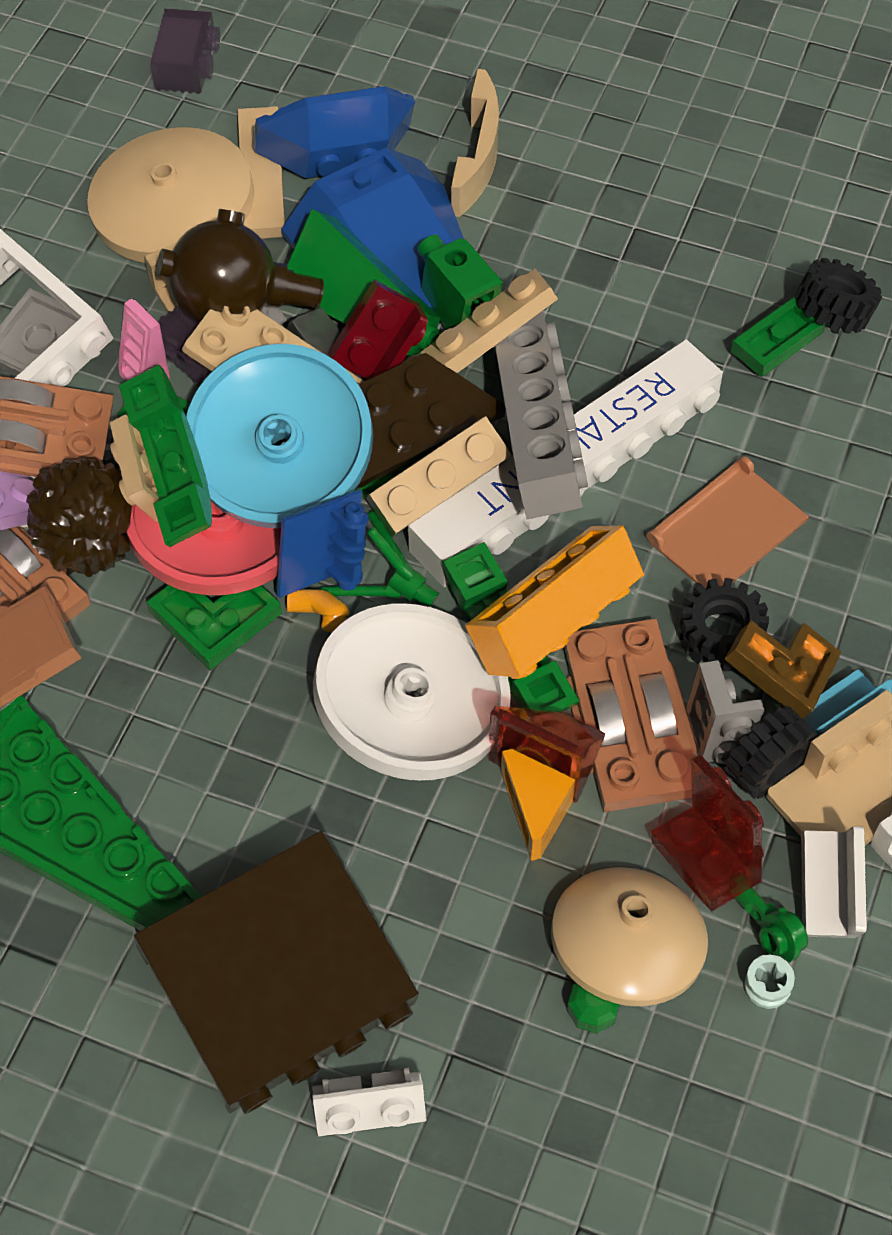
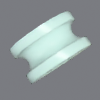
(781, 972)

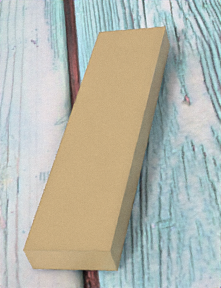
(267, 209)

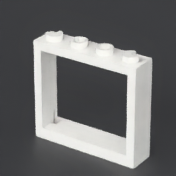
(78, 343)

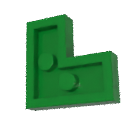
(216, 628)

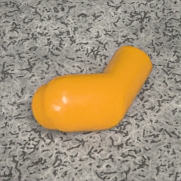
(321, 603)

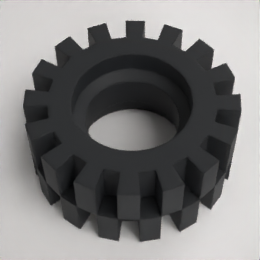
(838, 295)
(713, 601)
(770, 751)

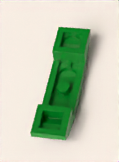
(171, 454)
(478, 584)

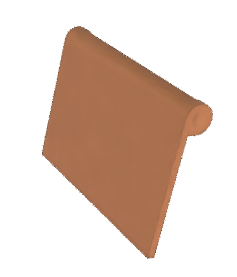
(727, 526)

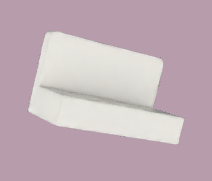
(833, 883)

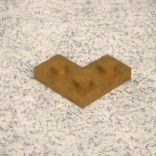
(789, 673)

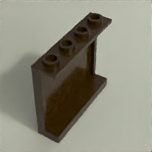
(277, 972)

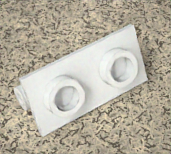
(392, 1101)

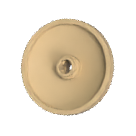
(166, 186)

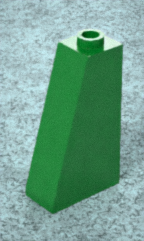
(348, 269)

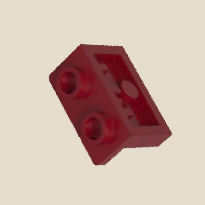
(379, 332)

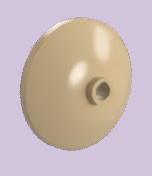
(624, 955)

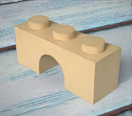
(438, 476)

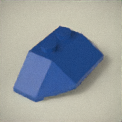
(333, 129)

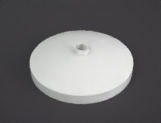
(407, 692)

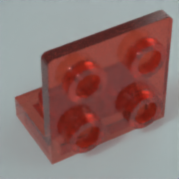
(714, 841)

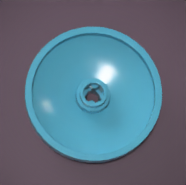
(272, 397)

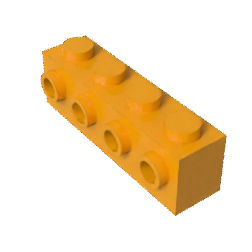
(555, 601)

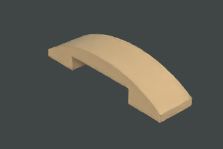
(474, 173)

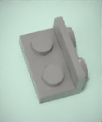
(715, 715)

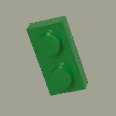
(776, 338)

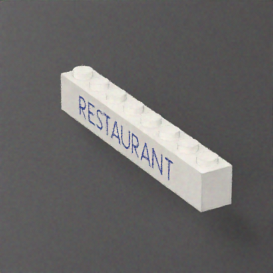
(609, 432)

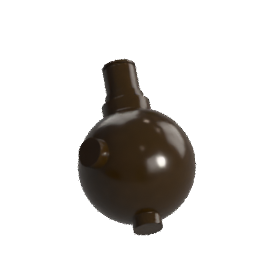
(231, 267)

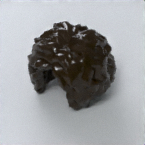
(79, 516)

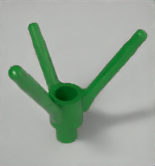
(404, 582)

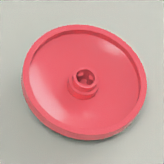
(214, 562)

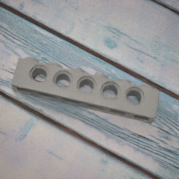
(539, 421)

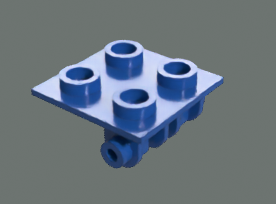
(323, 545)

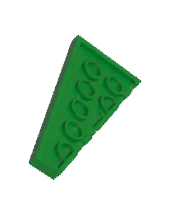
(75, 831)

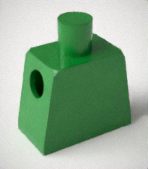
(456, 279)

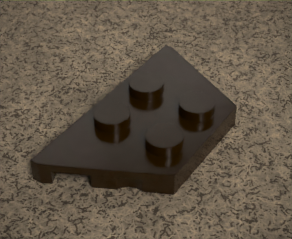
(418, 411)

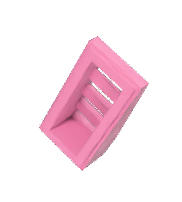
(140, 342)

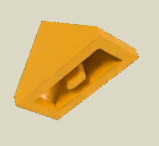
(538, 798)

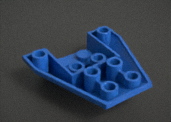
(388, 206)

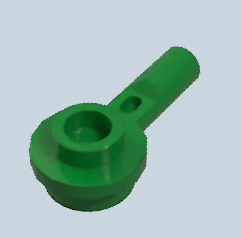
(780, 931)

